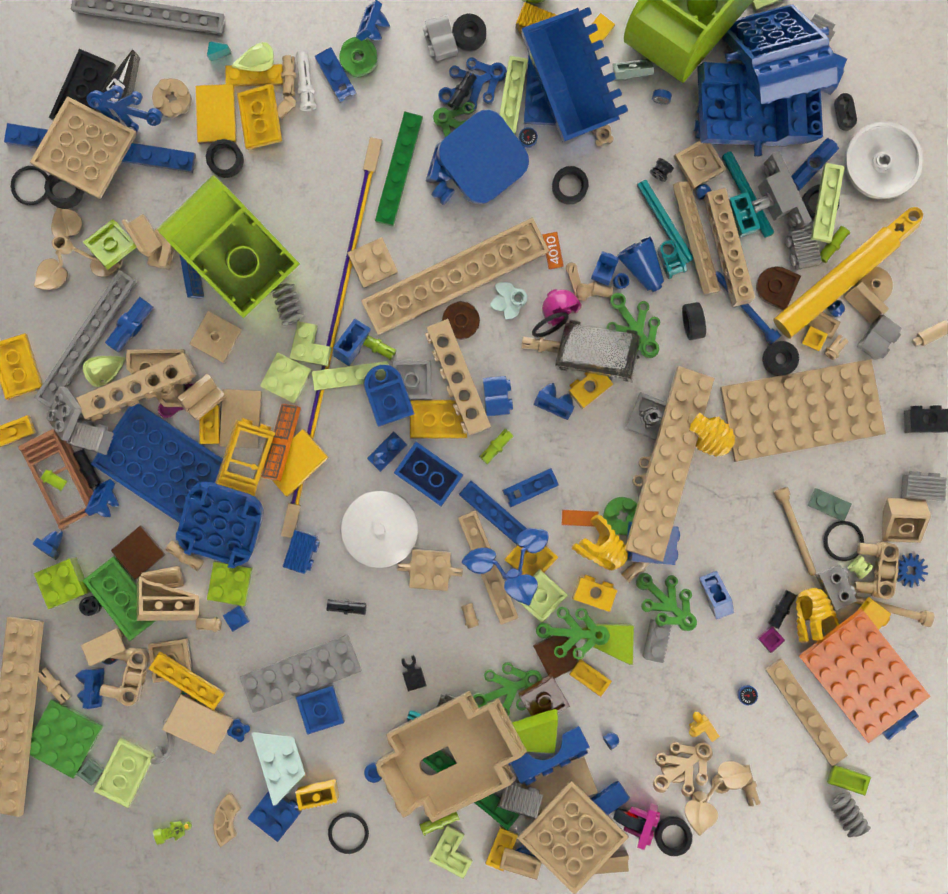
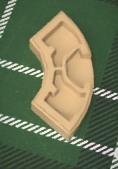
(224, 819)

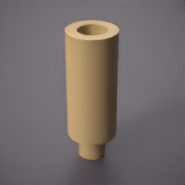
(931, 334)

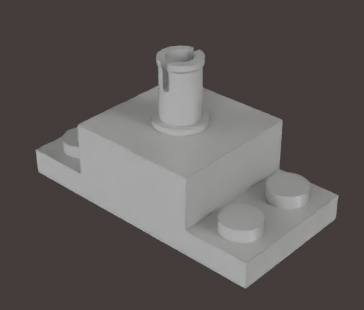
(781, 194)

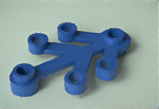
(477, 85)
(101, 102)

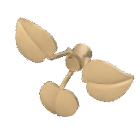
(50, 272)
(699, 812)

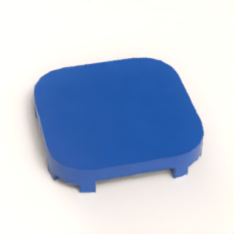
(483, 156)
(220, 523)

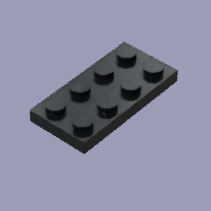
(85, 76)

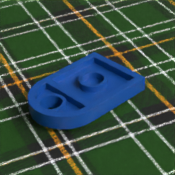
(389, 396)

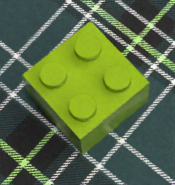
(61, 583)

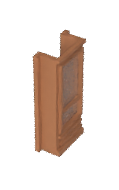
(55, 454)

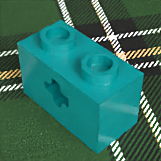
(744, 215)

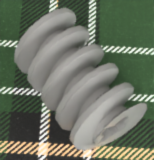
(287, 304)
(850, 815)

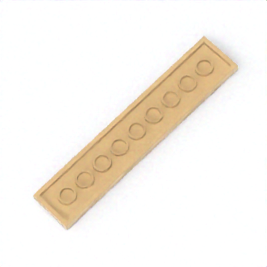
(455, 276)
(669, 465)
(17, 709)

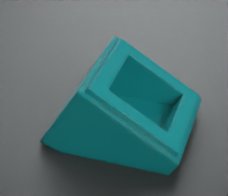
(217, 51)

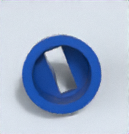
(701, 191)
(624, 281)
(837, 308)
(611, 740)

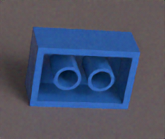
(428, 473)

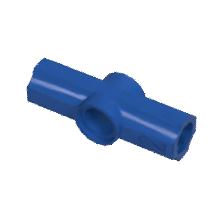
(820, 157)
(129, 324)

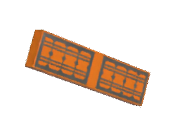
(281, 442)

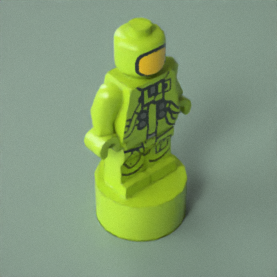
(176, 830)

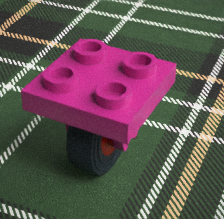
(639, 823)

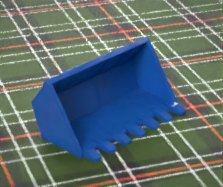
(571, 73)

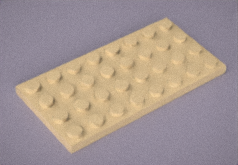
(803, 410)

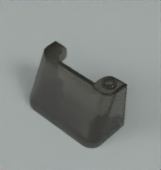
(598, 351)

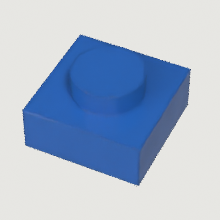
(236, 618)

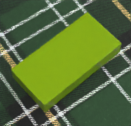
(849, 779)

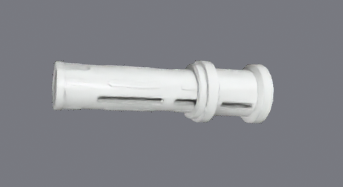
(305, 90)

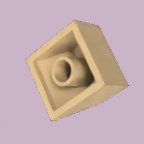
(905, 520)

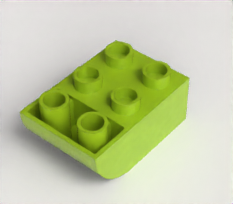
(680, 32)
(228, 246)

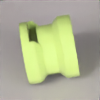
(860, 567)

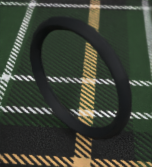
(12, 186)
(547, 320)
(826, 540)
(352, 850)

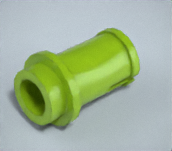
(53, 479)

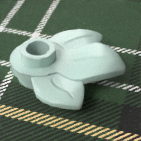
(505, 300)

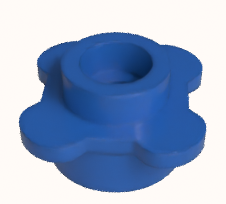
(239, 736)

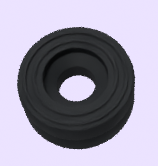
(469, 21)
(773, 366)

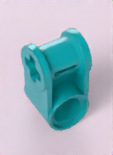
(672, 260)

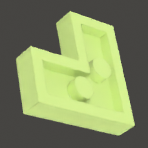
(304, 347)
(446, 854)

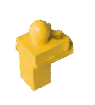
(702, 724)

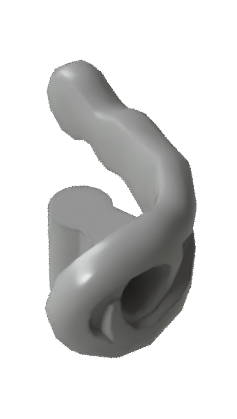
(160, 756)

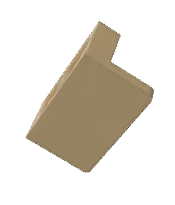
(143, 235)
(164, 256)
(866, 302)
(201, 397)
(103, 647)
(616, 863)

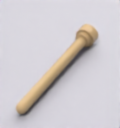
(783, 497)
(925, 618)

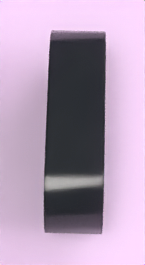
(849, 110)

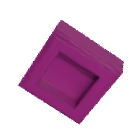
(771, 639)

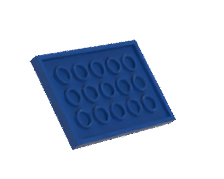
(156, 460)

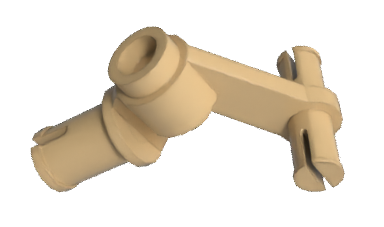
(583, 290)

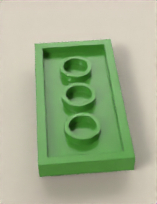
(118, 596)

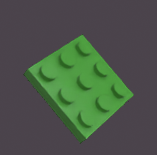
(63, 738)

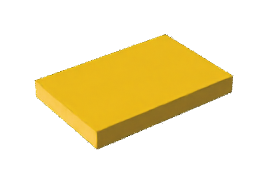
(215, 113)
(259, 116)
(18, 367)
(435, 420)
(302, 460)

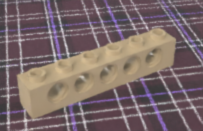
(729, 247)
(444, 330)
(90, 401)

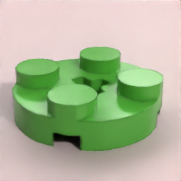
(355, 67)
(612, 510)

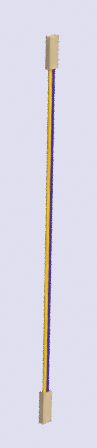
(370, 166)

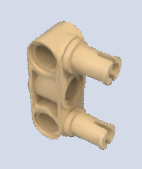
(884, 569)
(133, 677)

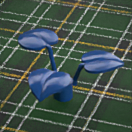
(517, 586)

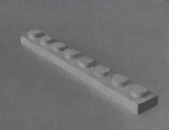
(153, 14)
(86, 337)

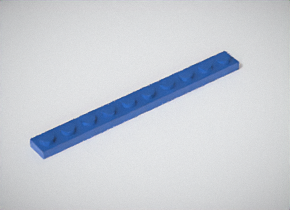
(136, 154)

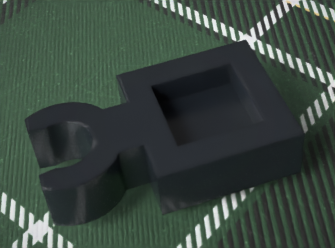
(413, 676)

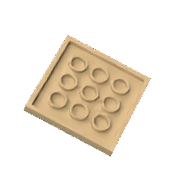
(83, 147)
(573, 837)

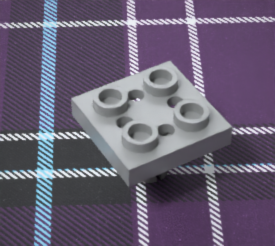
(64, 413)
(637, 423)

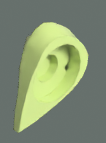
(256, 58)
(102, 368)

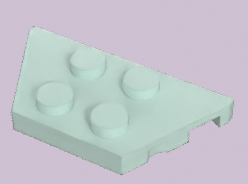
(279, 763)

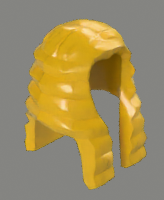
(713, 434)
(609, 548)
(816, 607)

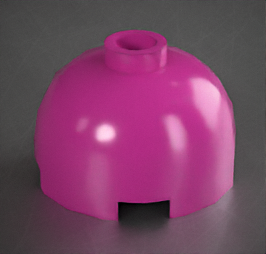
(559, 302)

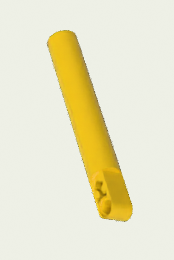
(847, 273)

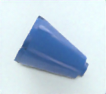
(643, 263)

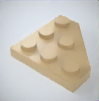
(141, 359)

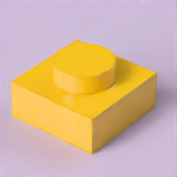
(814, 338)

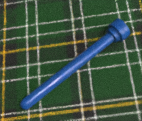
(770, 334)

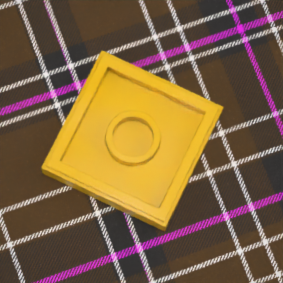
(532, 561)

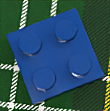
(320, 709)

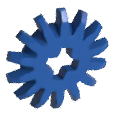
(902, 569)

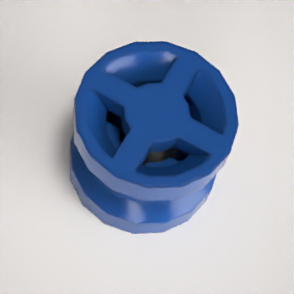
(443, 192)

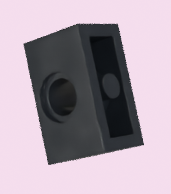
(937, 420)

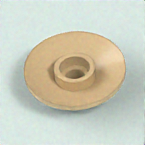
(884, 280)

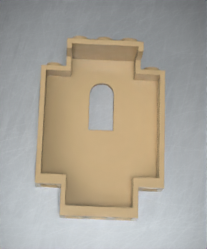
(480, 743)

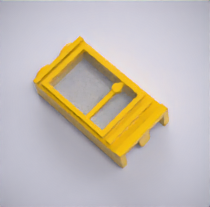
(245, 456)

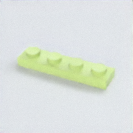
(513, 91)
(827, 202)
(345, 376)

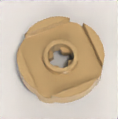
(164, 89)

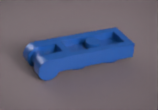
(335, 74)
(531, 487)

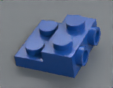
(275, 819)

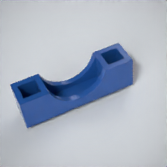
(573, 745)

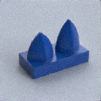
(371, 17)
(436, 172)
(547, 400)
(387, 451)
(100, 498)
(50, 544)
(92, 681)

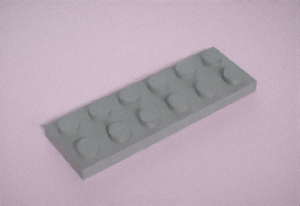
(300, 673)

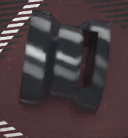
(661, 169)
(87, 608)

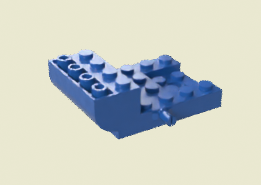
(782, 53)
(745, 119)

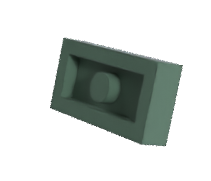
(635, 68)
(829, 504)

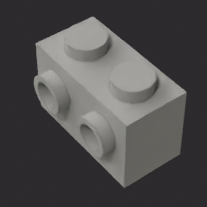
(835, 584)

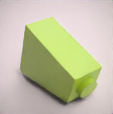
(620, 641)
(538, 731)

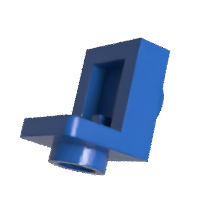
(605, 268)

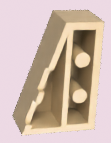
(164, 603)

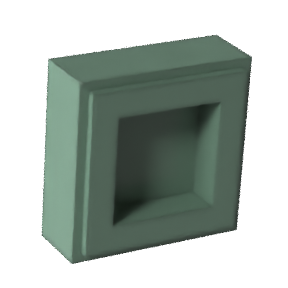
(90, 771)

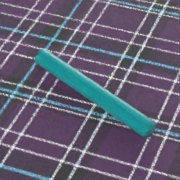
(743, 187)
(664, 220)

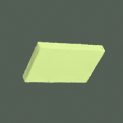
(124, 772)

